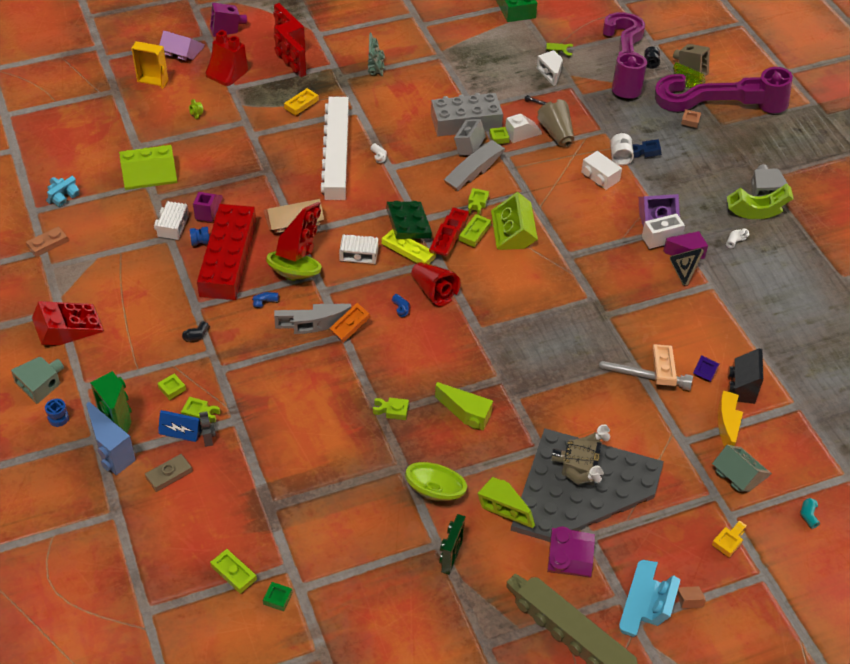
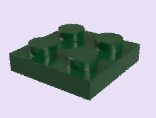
(451, 546)

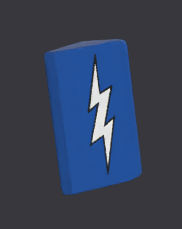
(179, 426)

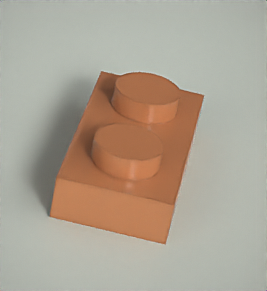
(47, 241)

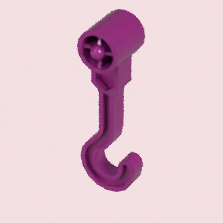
(629, 66)
(768, 91)

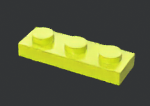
(408, 248)

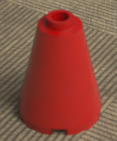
(436, 282)

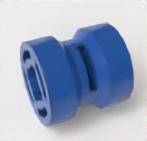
(199, 236)
(56, 412)

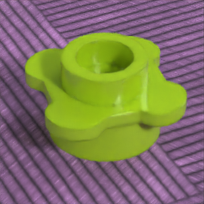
(196, 108)

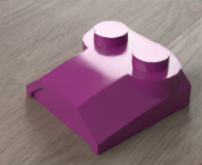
(571, 552)

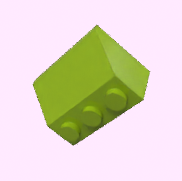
(148, 167)
(514, 223)

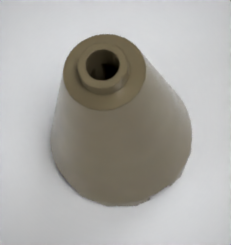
(557, 121)

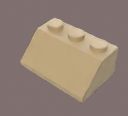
(282, 216)

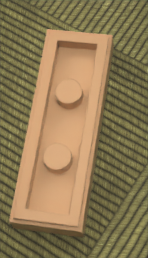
(664, 365)

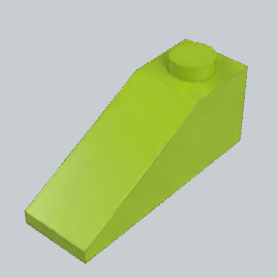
(468, 407)
(503, 500)

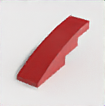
(449, 231)

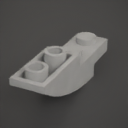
(310, 321)

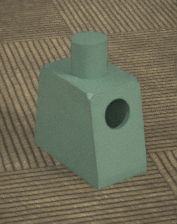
(38, 377)

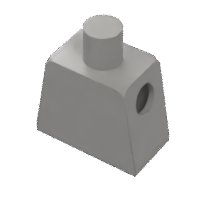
(766, 180)

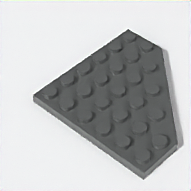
(561, 502)

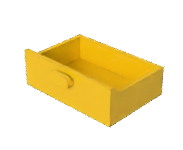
(150, 64)

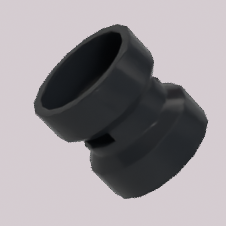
(652, 56)

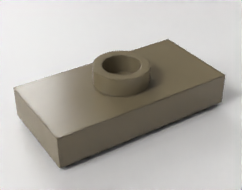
(168, 472)

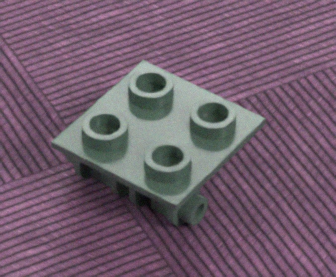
(376, 57)

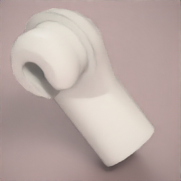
(380, 153)
(736, 236)

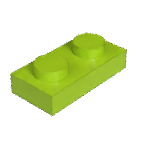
(475, 230)
(233, 571)

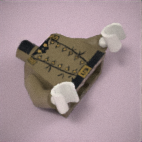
(582, 457)

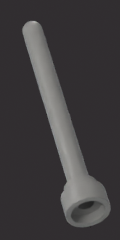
(683, 381)

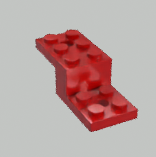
(289, 39)

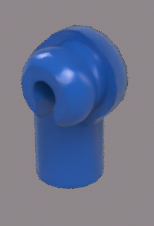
(265, 296)
(403, 305)

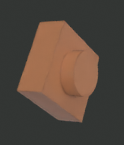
(691, 118)

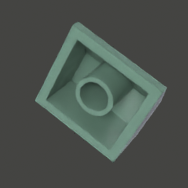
(740, 468)

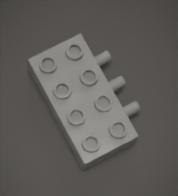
(451, 113)

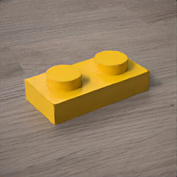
(301, 101)

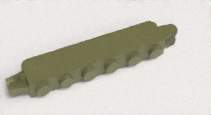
(567, 623)

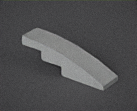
(474, 164)

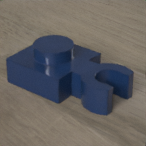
(648, 148)

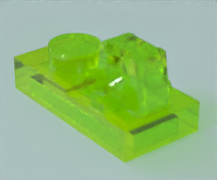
(692, 76)

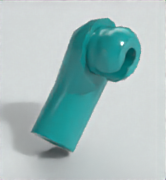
(807, 512)

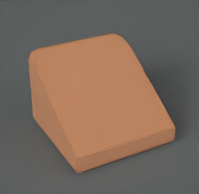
(691, 597)

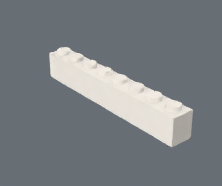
(336, 148)

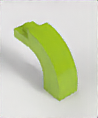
(759, 206)

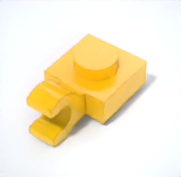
(729, 540)

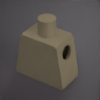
(694, 57)

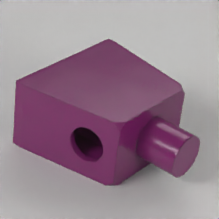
(225, 18)

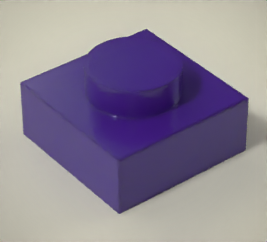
(706, 368)

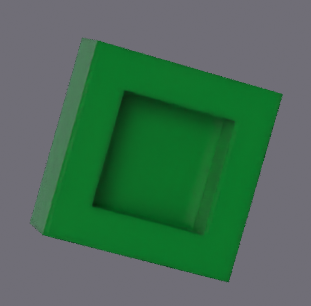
(277, 596)

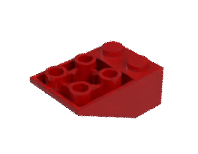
(299, 235)
(65, 322)

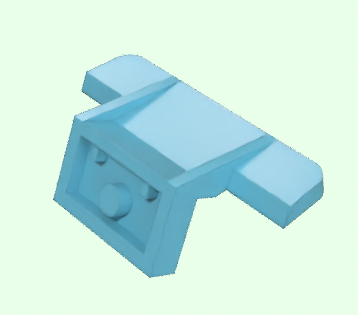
(648, 599)

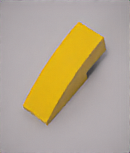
(729, 418)

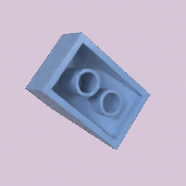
(112, 441)

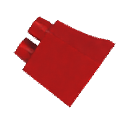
(227, 59)

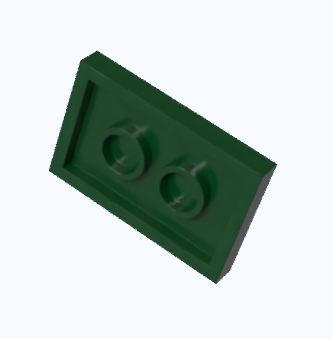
(408, 220)

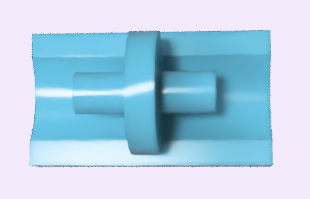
(61, 187)

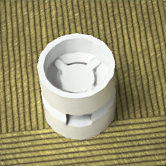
(621, 149)

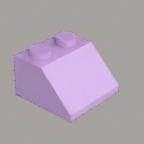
(180, 46)

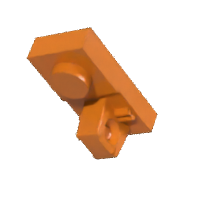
(350, 322)

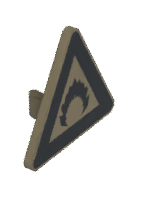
(686, 263)

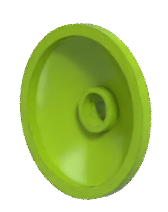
(292, 270)
(435, 481)

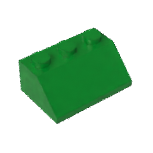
(112, 399)

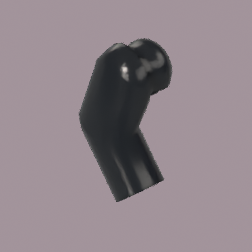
(195, 334)

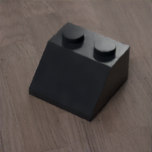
(746, 376)

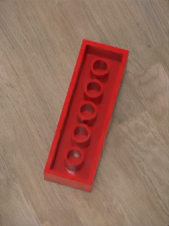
(226, 252)

